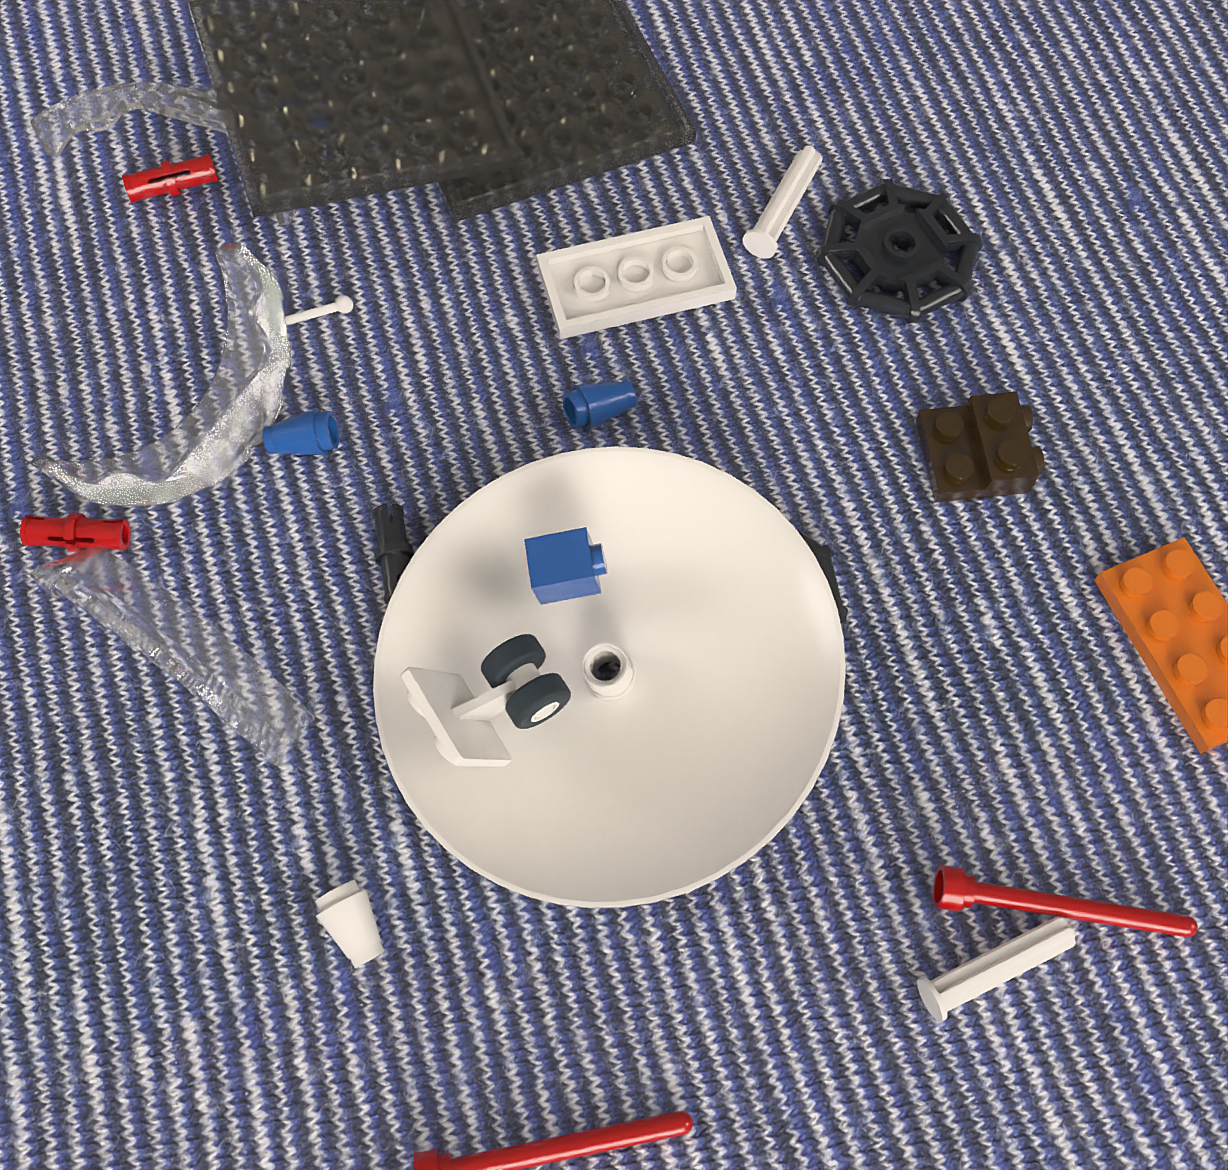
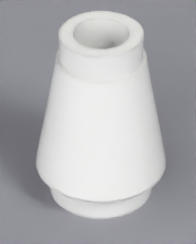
(351, 922)

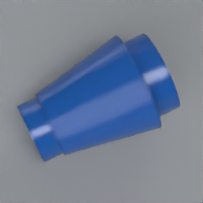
(597, 402)
(303, 434)

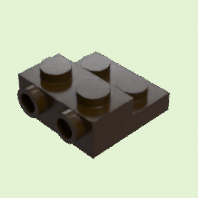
(980, 448)

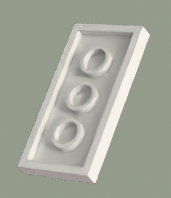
(635, 277)

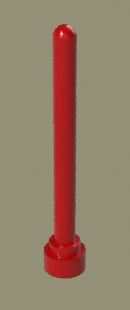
(957, 889)
(562, 1147)

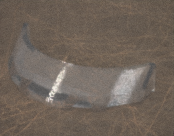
(103, 106)
(226, 420)
(181, 646)

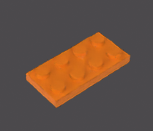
(1179, 632)

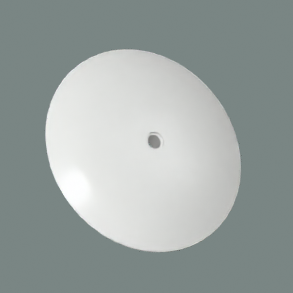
(698, 737)

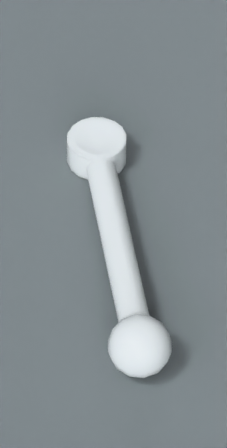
(343, 304)

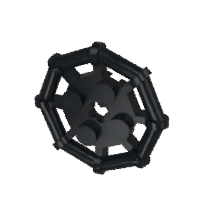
(896, 270)

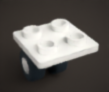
(463, 721)

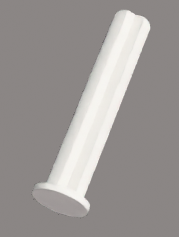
(763, 238)
(995, 967)

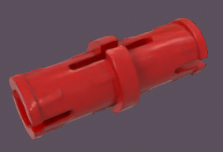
(141, 185)
(75, 532)

